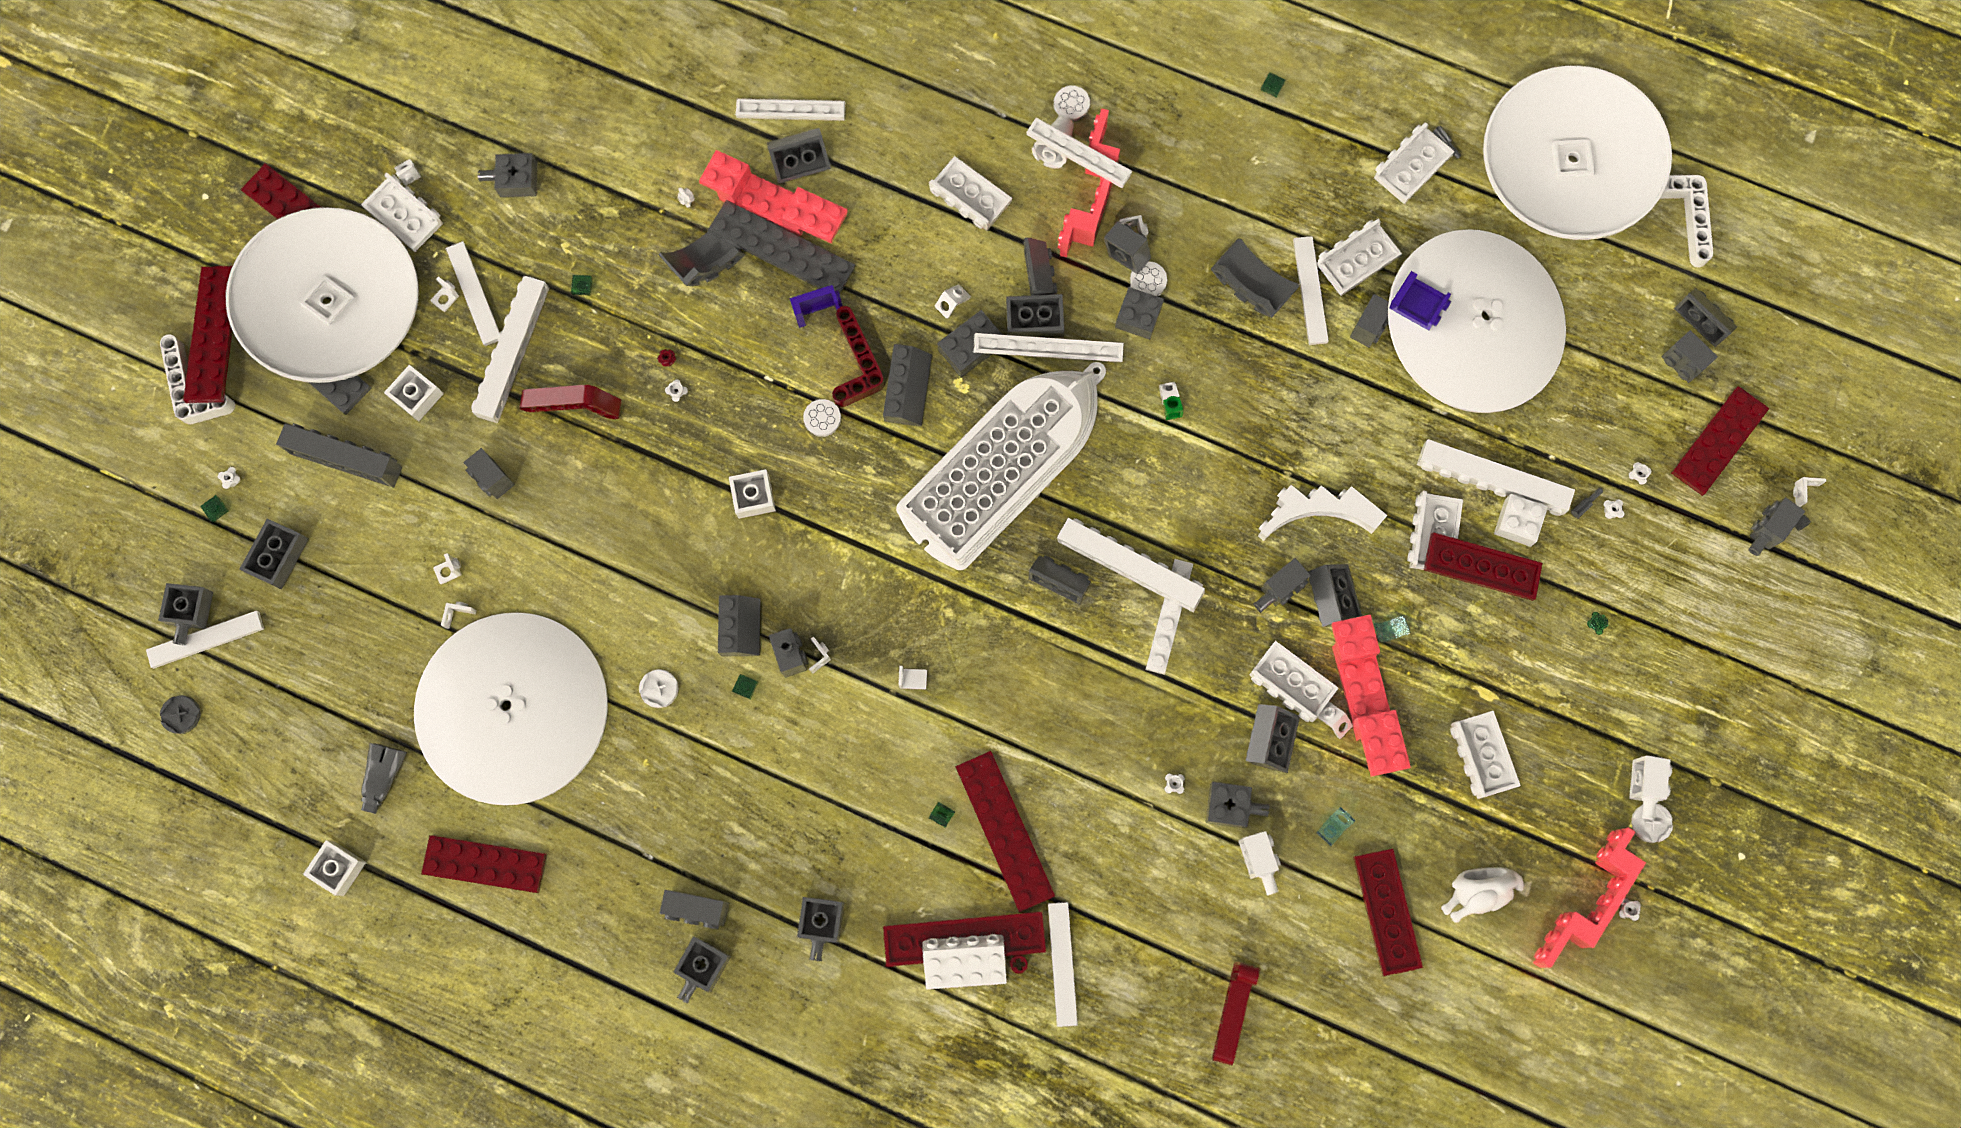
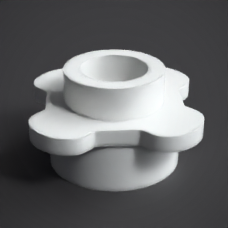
(685, 196)
(676, 384)
(1638, 467)
(233, 481)
(1609, 513)
(1179, 783)
(1635, 909)

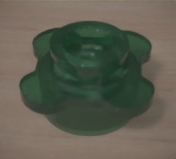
(1601, 620)

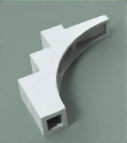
(1348, 506)

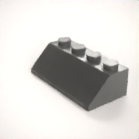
(907, 385)

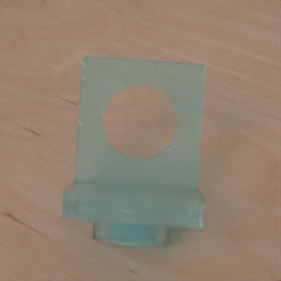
(1392, 629)
(1334, 827)

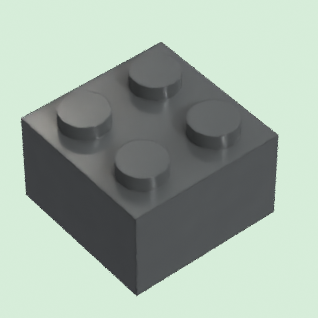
(1127, 247)
(1139, 313)
(1371, 322)
(1689, 356)
(488, 474)

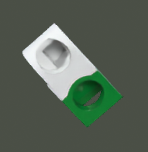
(1171, 401)

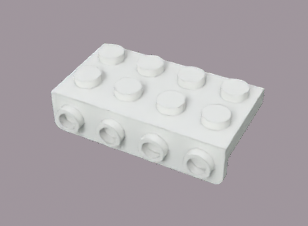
(1413, 163)
(970, 193)
(402, 212)
(1358, 257)
(1434, 515)
(1293, 682)
(1484, 755)
(964, 961)

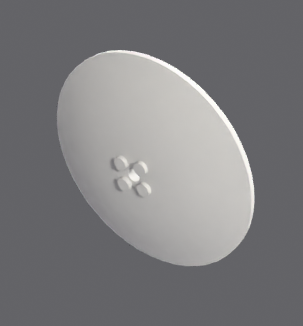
(1600, 121)
(297, 263)
(1476, 360)
(552, 719)

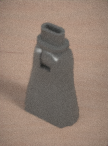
(380, 772)

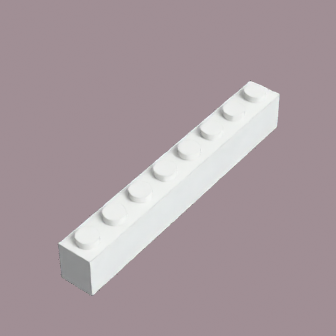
(510, 349)
(1494, 476)
(1131, 565)

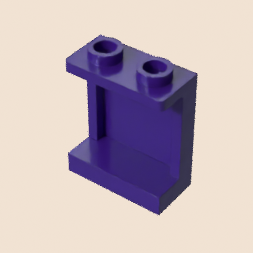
(814, 301)
(1420, 302)

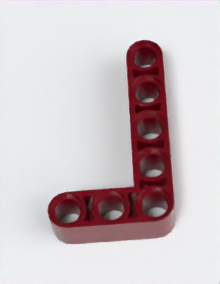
(861, 358)
(571, 398)
(1234, 1011)

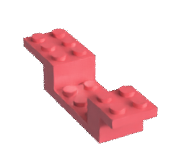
(786, 209)
(1081, 225)
(1366, 697)
(1587, 931)

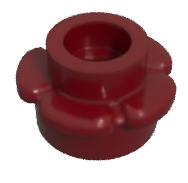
(666, 362)

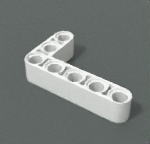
(1693, 212)
(177, 389)

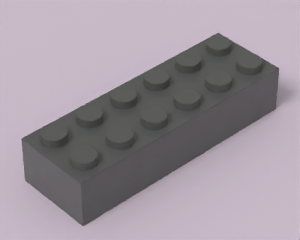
(339, 455)

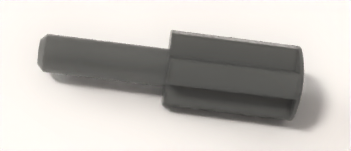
(1442, 135)
(1585, 504)

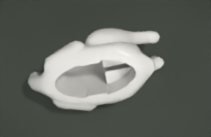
(1482, 891)

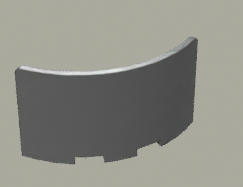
(702, 259)
(1253, 279)

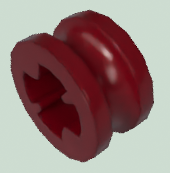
(1022, 959)

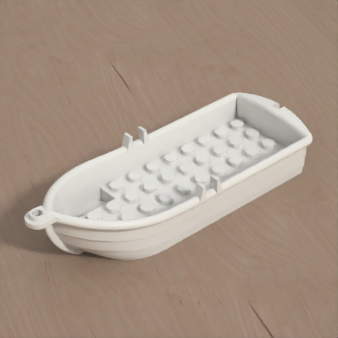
(1001, 464)

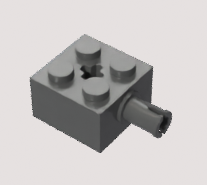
(513, 175)
(1775, 525)
(1282, 585)
(185, 609)
(787, 652)
(1242, 805)
(828, 931)
(690, 969)

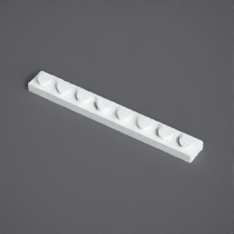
(1048, 347)

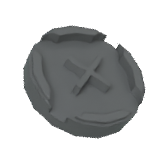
(180, 714)

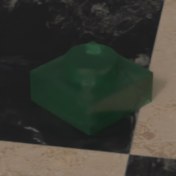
(1273, 85)
(581, 285)
(214, 508)
(745, 686)
(941, 814)

